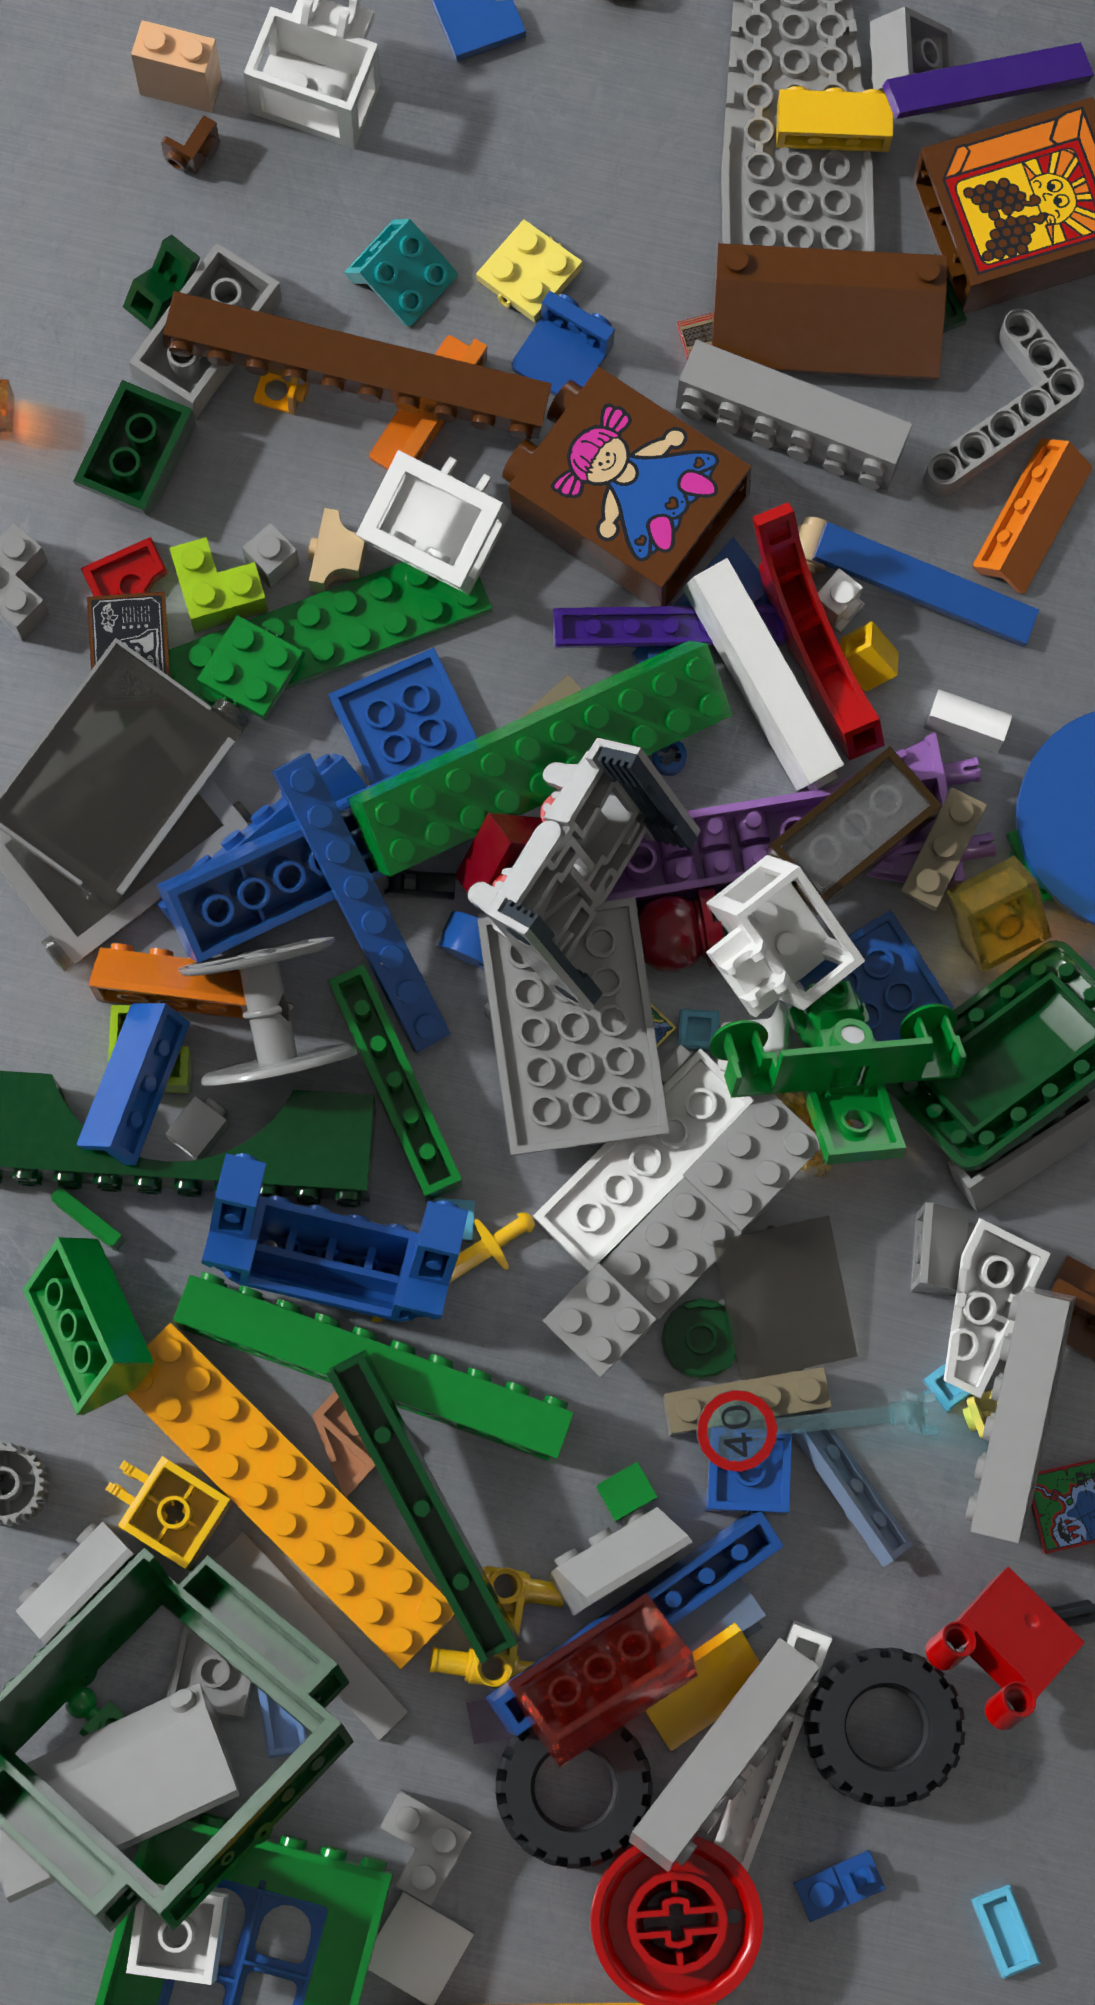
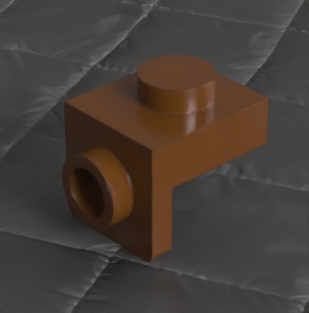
(200, 145)

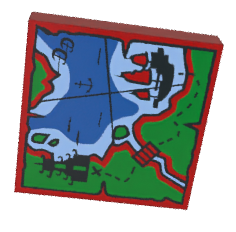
(1065, 1506)

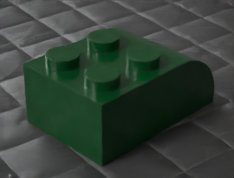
(136, 448)

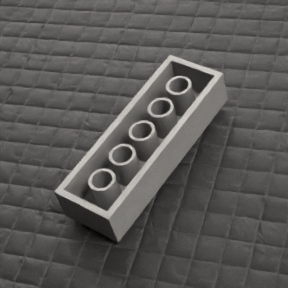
(791, 415)
(1022, 1413)

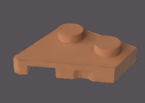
(343, 1445)

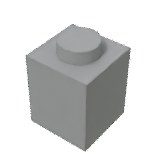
(272, 555)

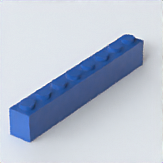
(675, 1591)

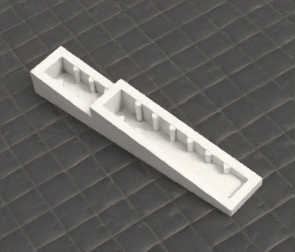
(750, 1808)

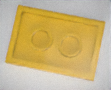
(722, 1670)

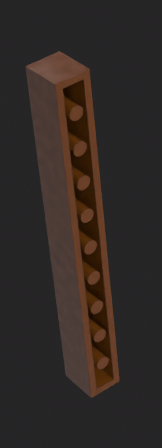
(355, 365)

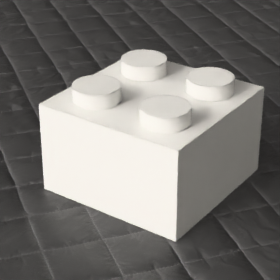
(183, 1954)

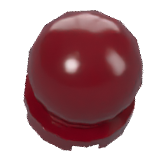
(678, 931)

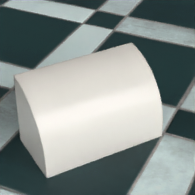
(968, 721)

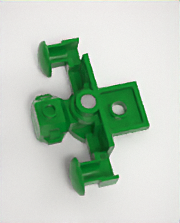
(843, 1068)

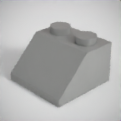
(908, 45)
(938, 1248)

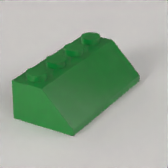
(87, 1324)

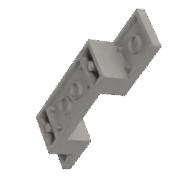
(674, 1243)

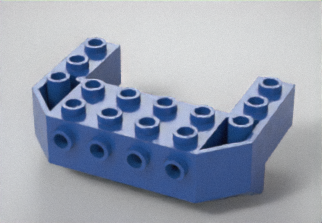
(330, 1255)

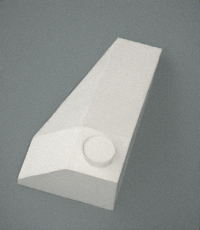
(990, 1274)

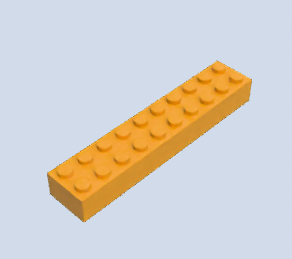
(289, 1499)

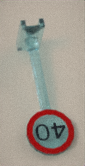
(741, 1430)

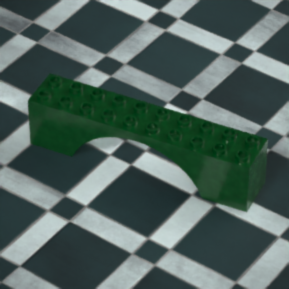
(311, 1148)

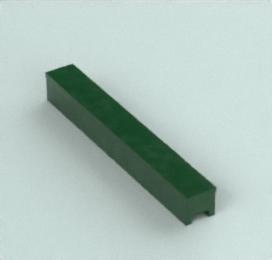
(423, 1506)

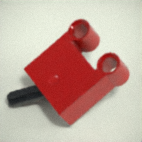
(1014, 1642)

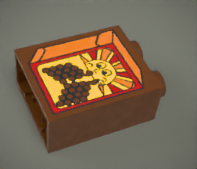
(1013, 204)

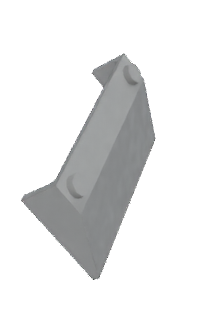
(133, 1778)

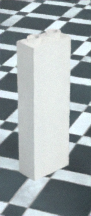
(763, 676)

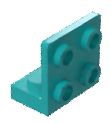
(403, 270)

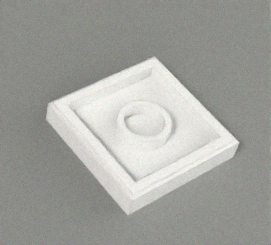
(418, 1949)

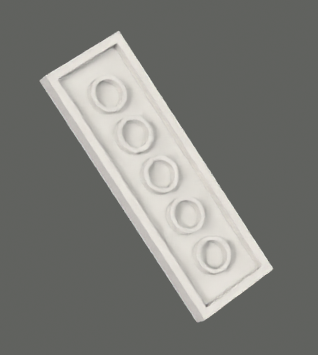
(634, 1175)

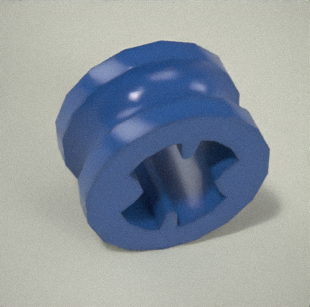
(673, 767)

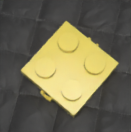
(527, 269)

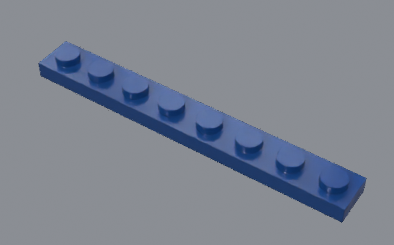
(361, 902)

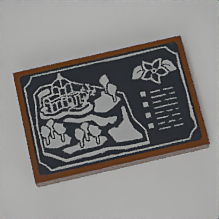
(133, 619)

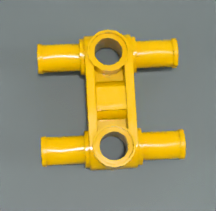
(467, 1663)

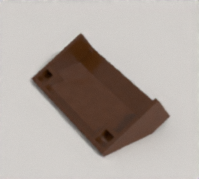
(831, 310)

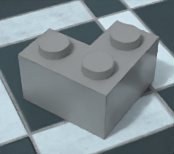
(19, 561)
(436, 1844)

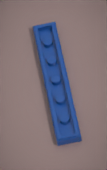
(925, 584)

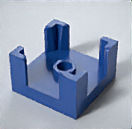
(755, 1489)

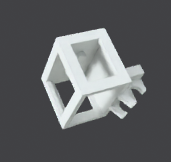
(317, 70)
(434, 521)
(777, 937)

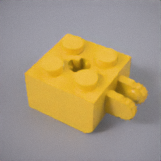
(148, 1517)

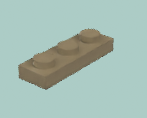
(943, 849)

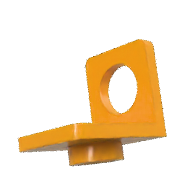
(289, 403)

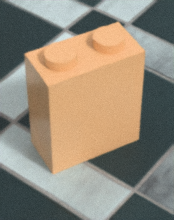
(176, 66)

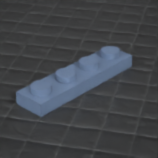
(855, 1494)

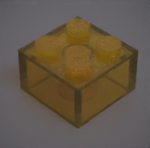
(998, 913)

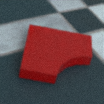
(126, 571)

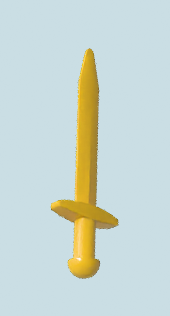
(489, 1246)

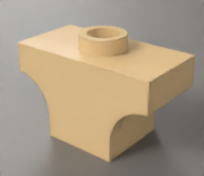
(335, 553)

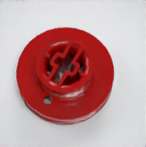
(685, 1976)

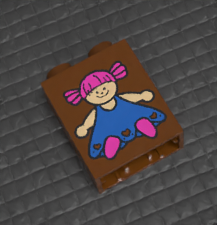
(626, 486)

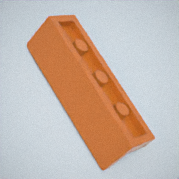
(416, 431)
(1033, 513)

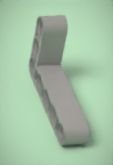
(1013, 415)

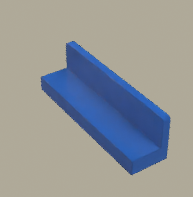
(134, 1081)

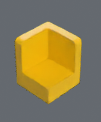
(870, 656)

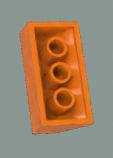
(153, 977)

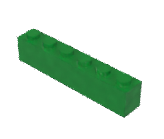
(395, 1083)

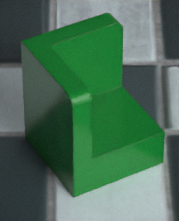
(626, 1492)

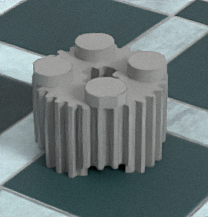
(30, 1484)

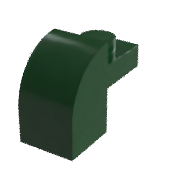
(153, 290)

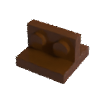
(1078, 1281)

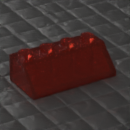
(603, 1679)

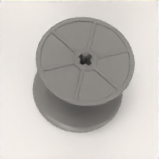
(268, 1013)

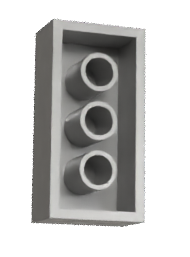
(194, 379)

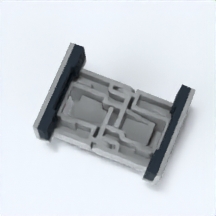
(578, 858)

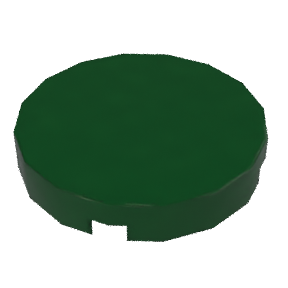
(698, 1339)

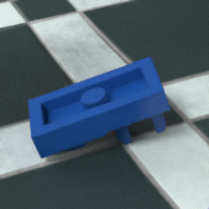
(839, 1886)

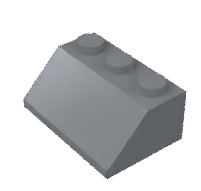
(616, 1558)
(74, 1581)

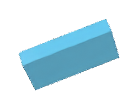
(1005, 1931)

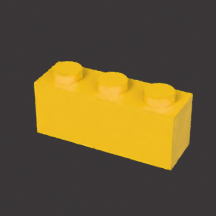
(834, 120)

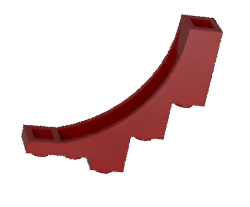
(810, 635)

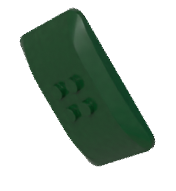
(1025, 1061)

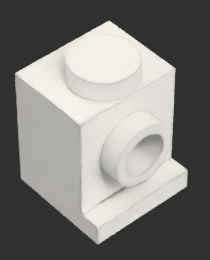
(841, 600)

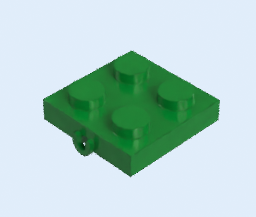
(251, 667)

